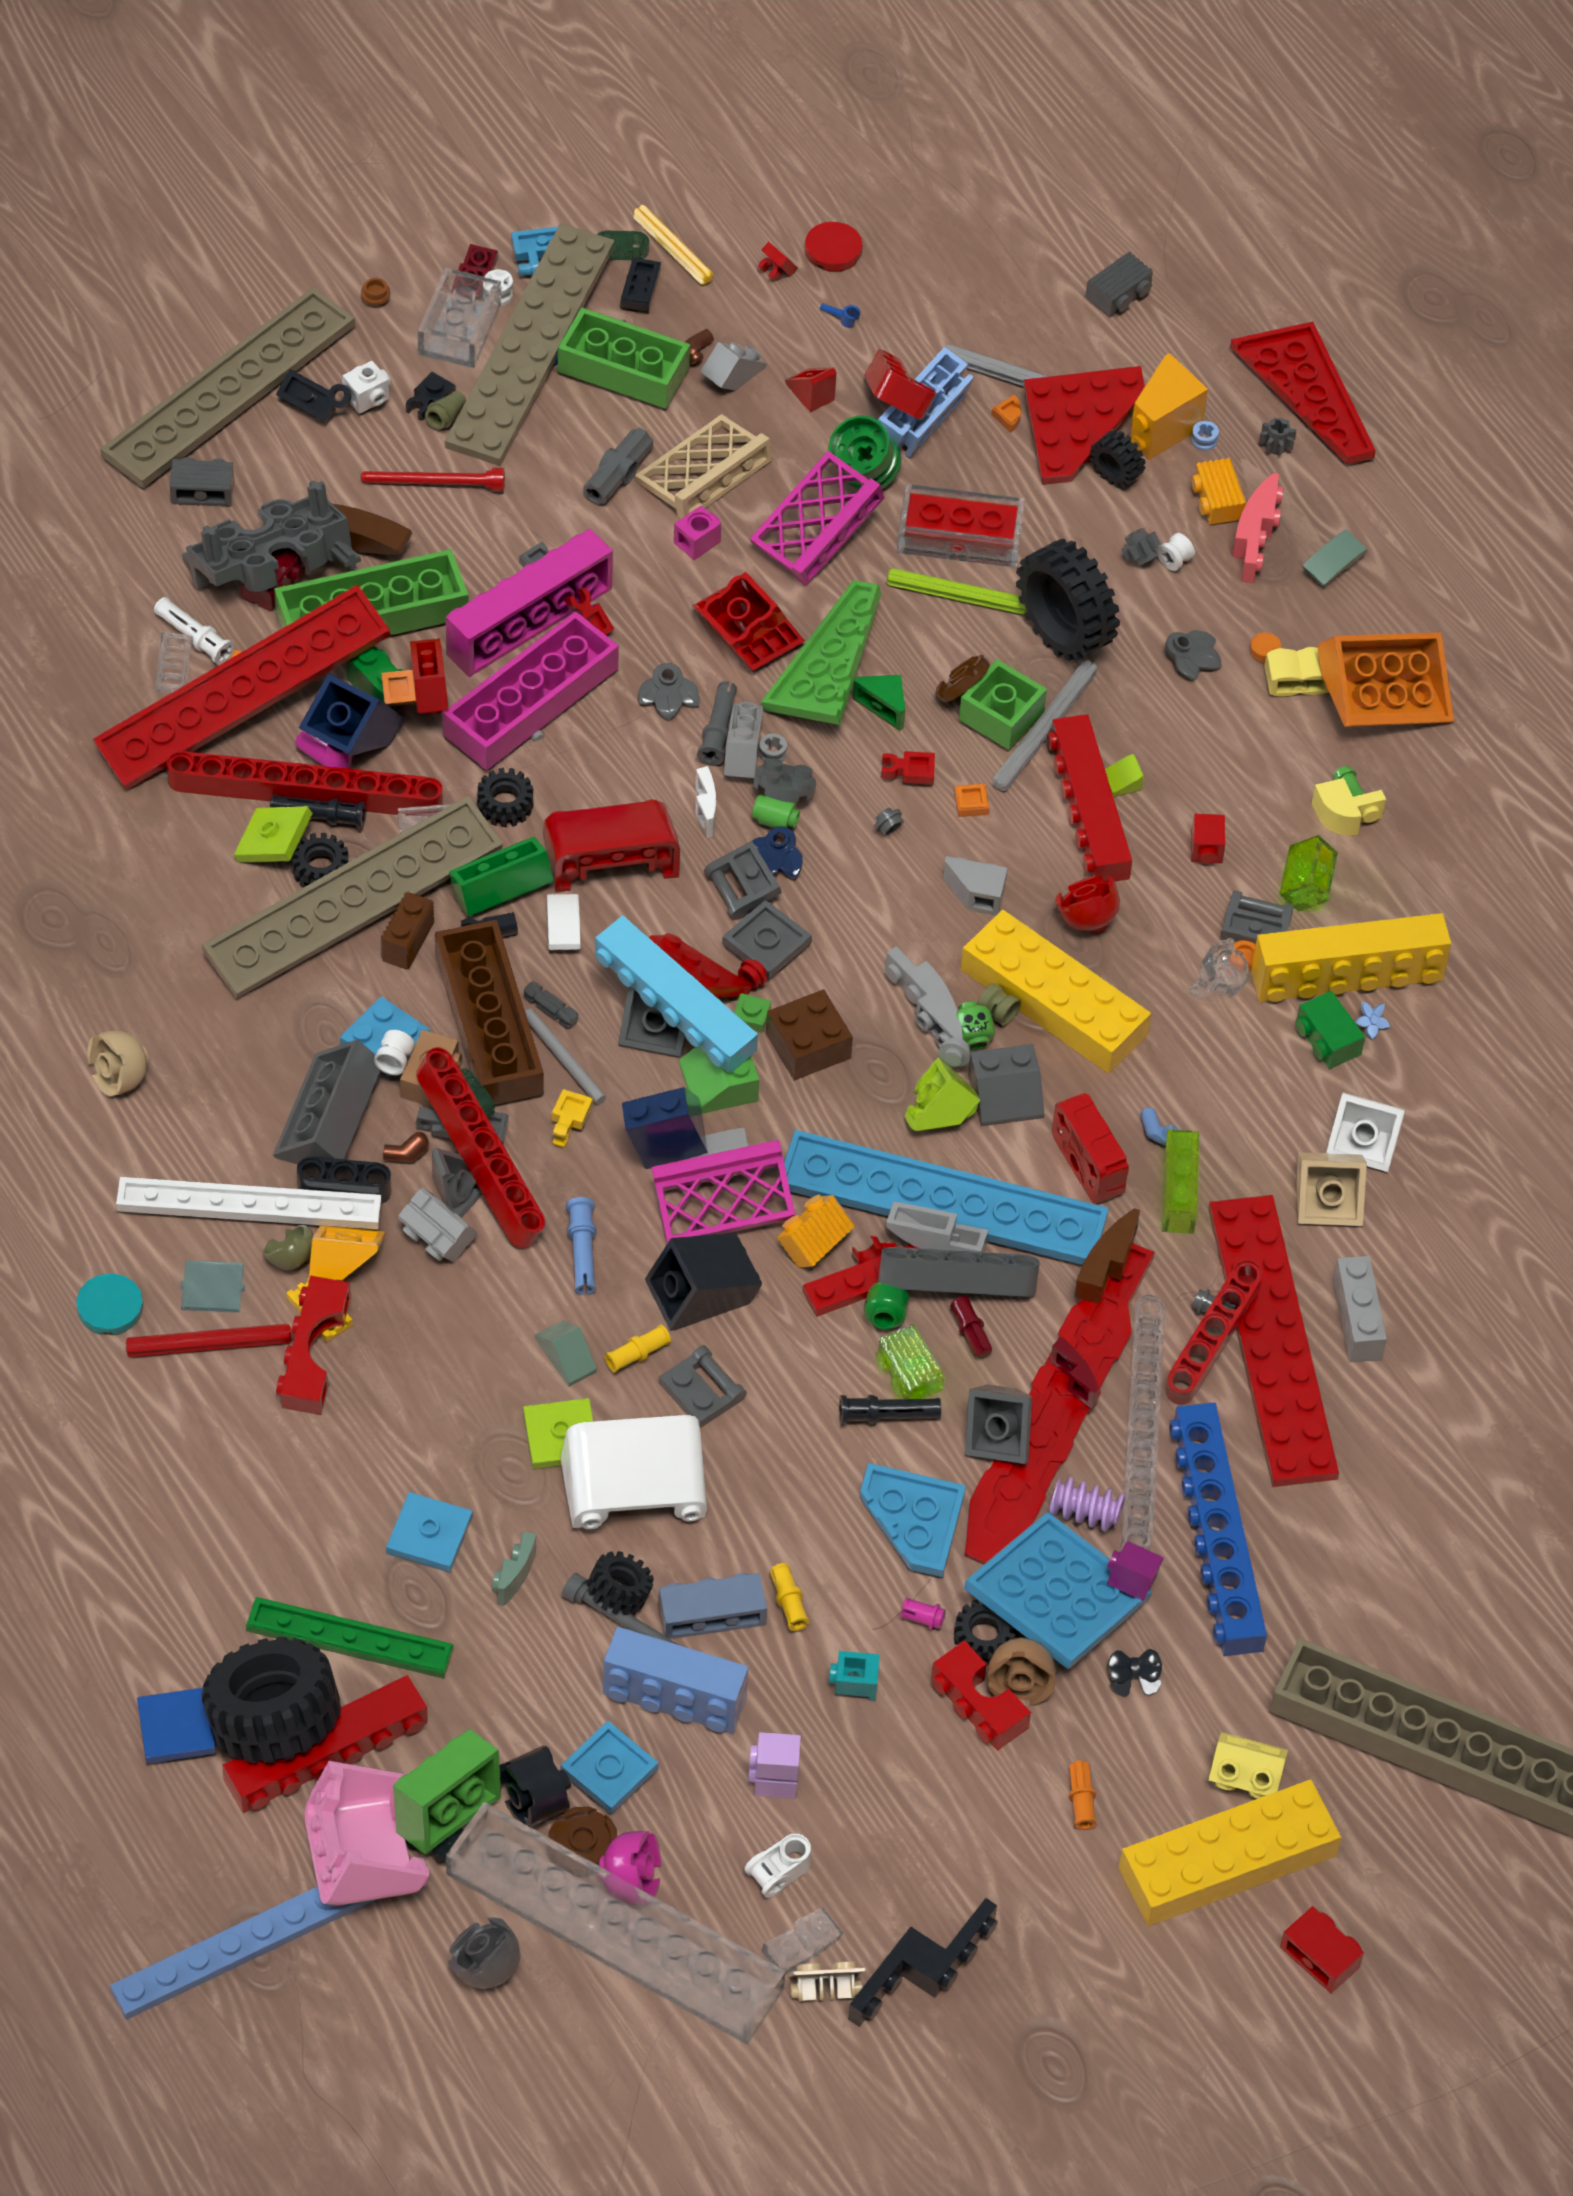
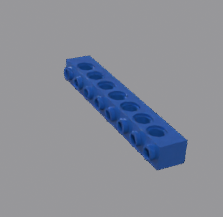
(1203, 1424)

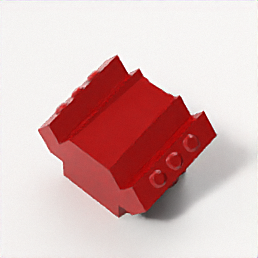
(749, 621)

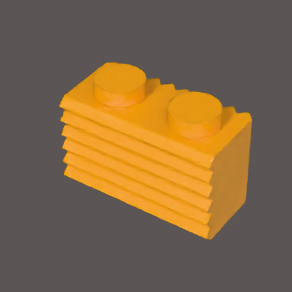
(1218, 491)
(815, 1230)

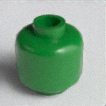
(886, 1306)

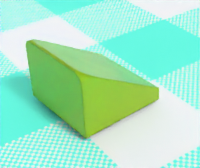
(1125, 776)

